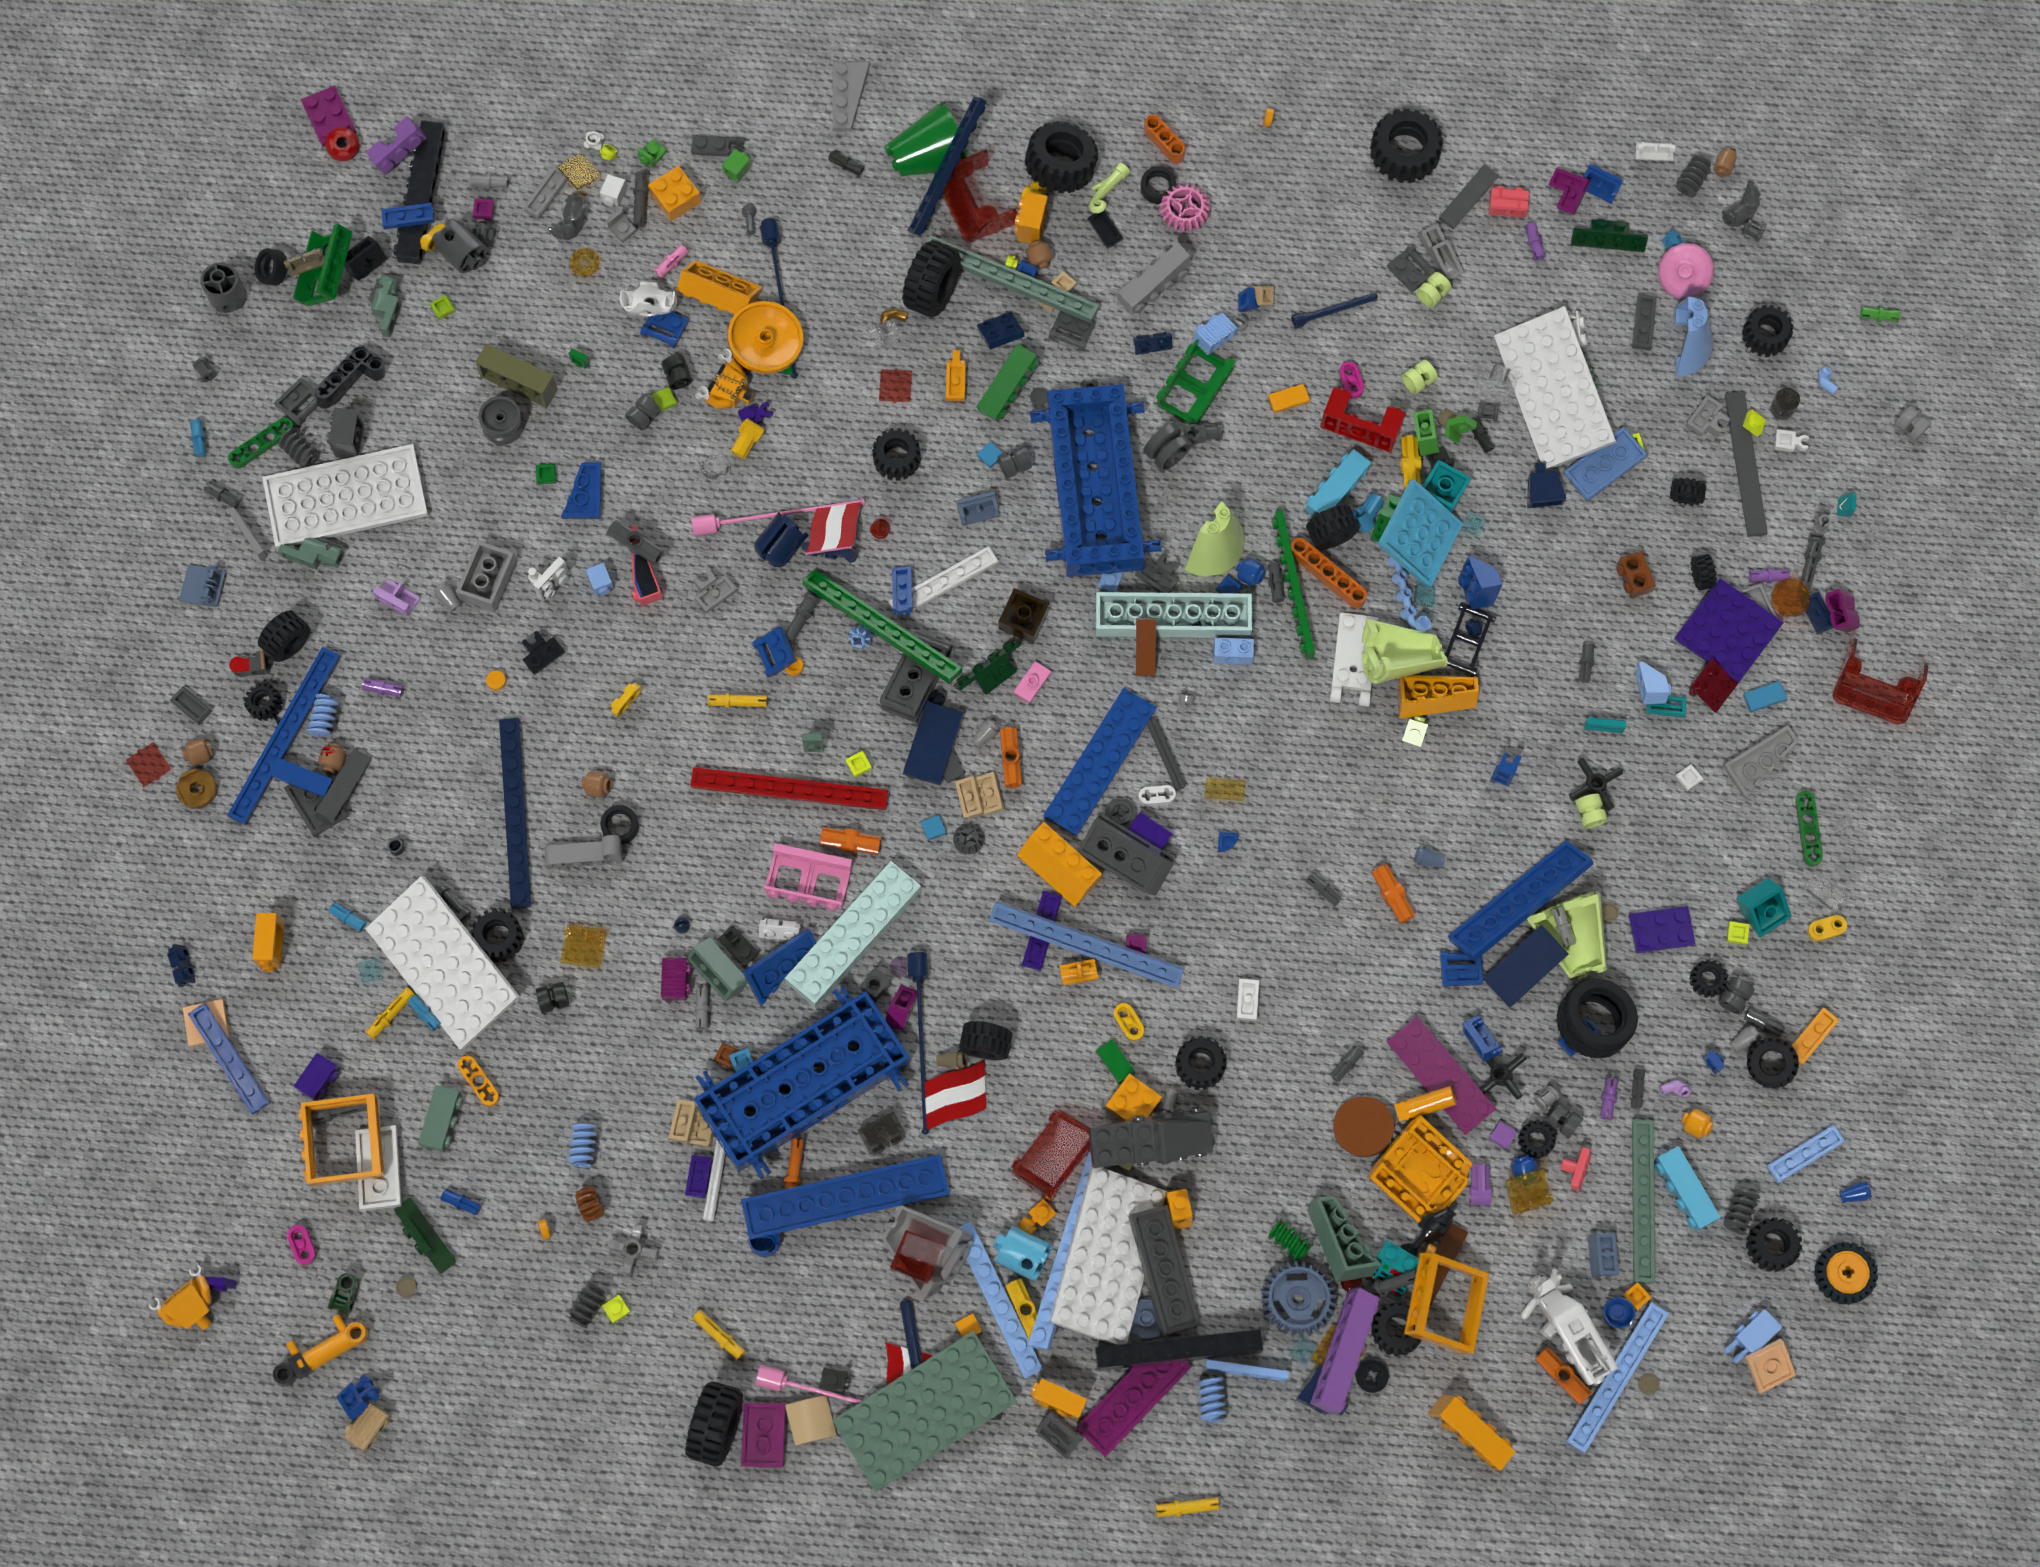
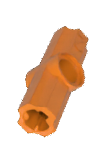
(1009, 746)
(850, 840)
(1393, 893)
(1573, 1386)

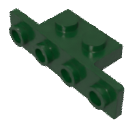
(1609, 236)
(992, 671)
(424, 1235)

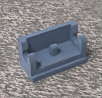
(977, 508)
(1603, 1255)

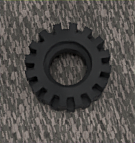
(1688, 491)
(1703, 572)
(267, 710)
(1699, 986)
(1542, 1128)

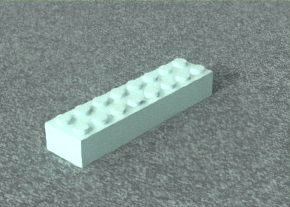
(1175, 613)
(853, 934)

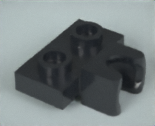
(541, 653)

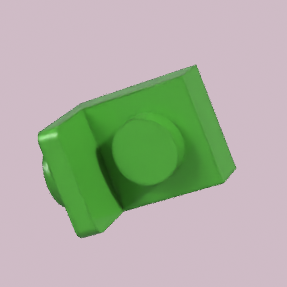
(651, 153)
(1459, 425)

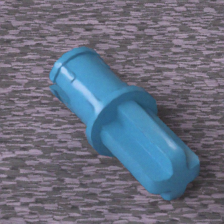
(197, 437)
(347, 917)
(424, 1013)

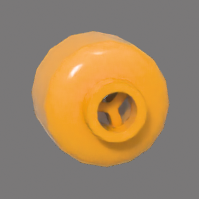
(1697, 1123)

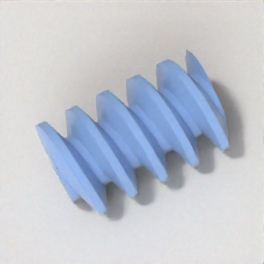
(322, 716)
(581, 1145)
(1211, 1400)

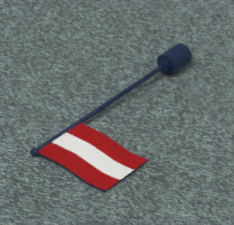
(952, 1093)

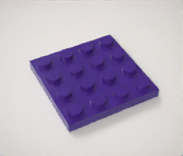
(1729, 630)

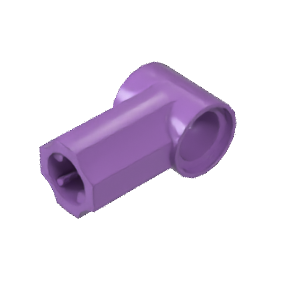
(1479, 1189)

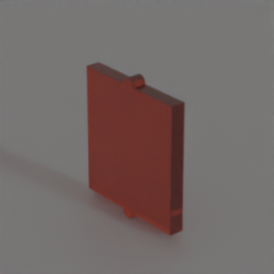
(895, 385)
(148, 764)

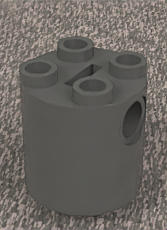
(460, 246)
(223, 287)

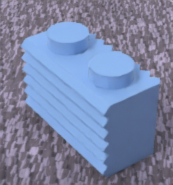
(1215, 333)

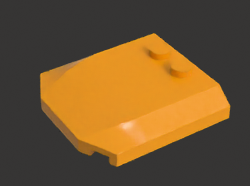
(1421, 1170)

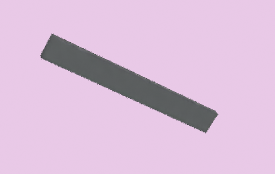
(1745, 465)

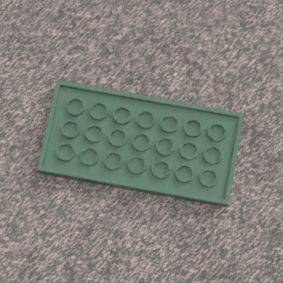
(924, 1411)

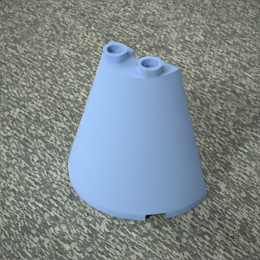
(1699, 337)

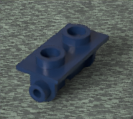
(1158, 342)
(179, 956)

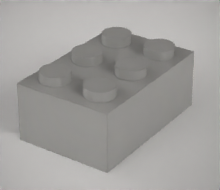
(486, 576)

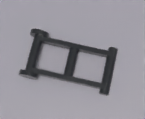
(1469, 639)

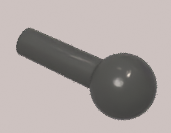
(749, 212)

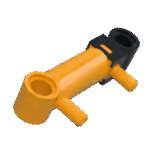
(304, 1363)

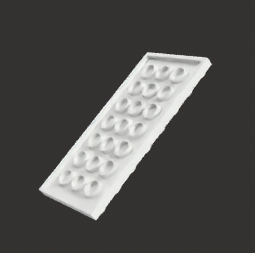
(1555, 389)
(345, 496)
(442, 962)
(1102, 1263)

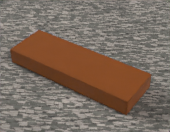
(1145, 646)

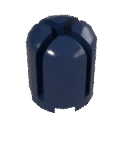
(779, 541)

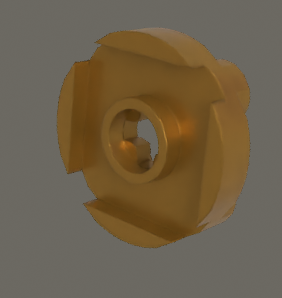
(204, 796)

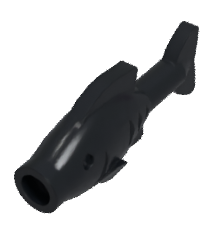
(1432, 1226)

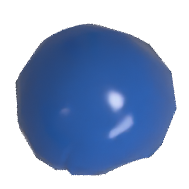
(768, 1247)
(1619, 1312)

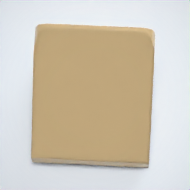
(1264, 295)

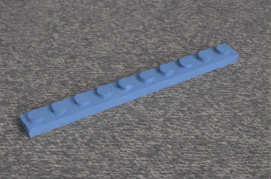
(1086, 944)

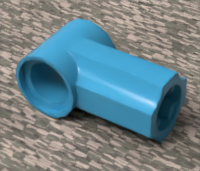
(1366, 514)

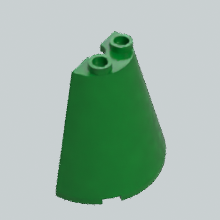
(923, 143)

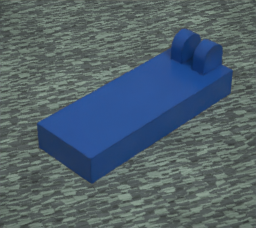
(407, 216)
(902, 590)

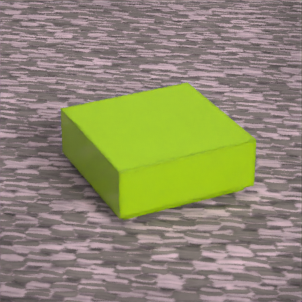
(442, 307)
(664, 399)

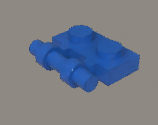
(354, 1397)

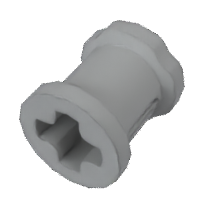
(1546, 1098)

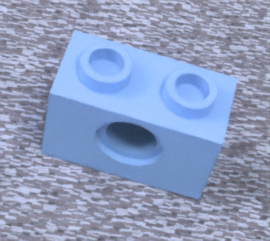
(1233, 651)

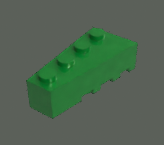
(1008, 383)

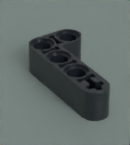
(328, 392)

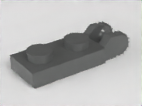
(715, 145)

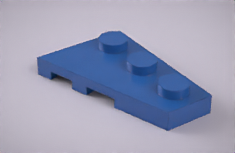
(586, 493)

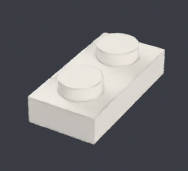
(1247, 999)

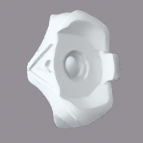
(635, 300)

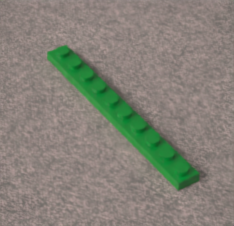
(882, 626)

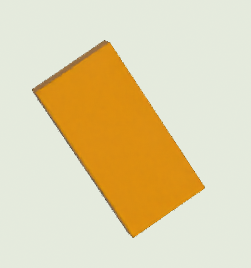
(1288, 398)

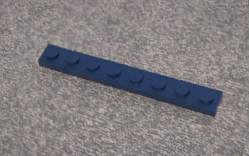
(949, 161)

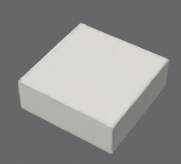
(1689, 777)

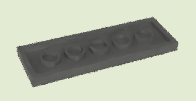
(1164, 1270)

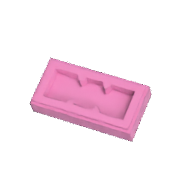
(1032, 682)

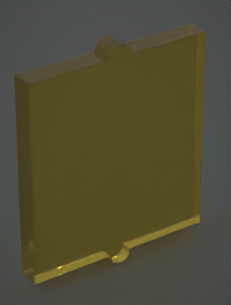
(579, 171)

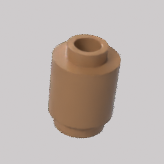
(1725, 162)

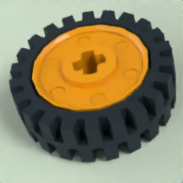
(1839, 1286)

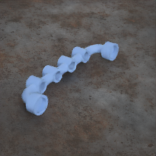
(1399, 578)

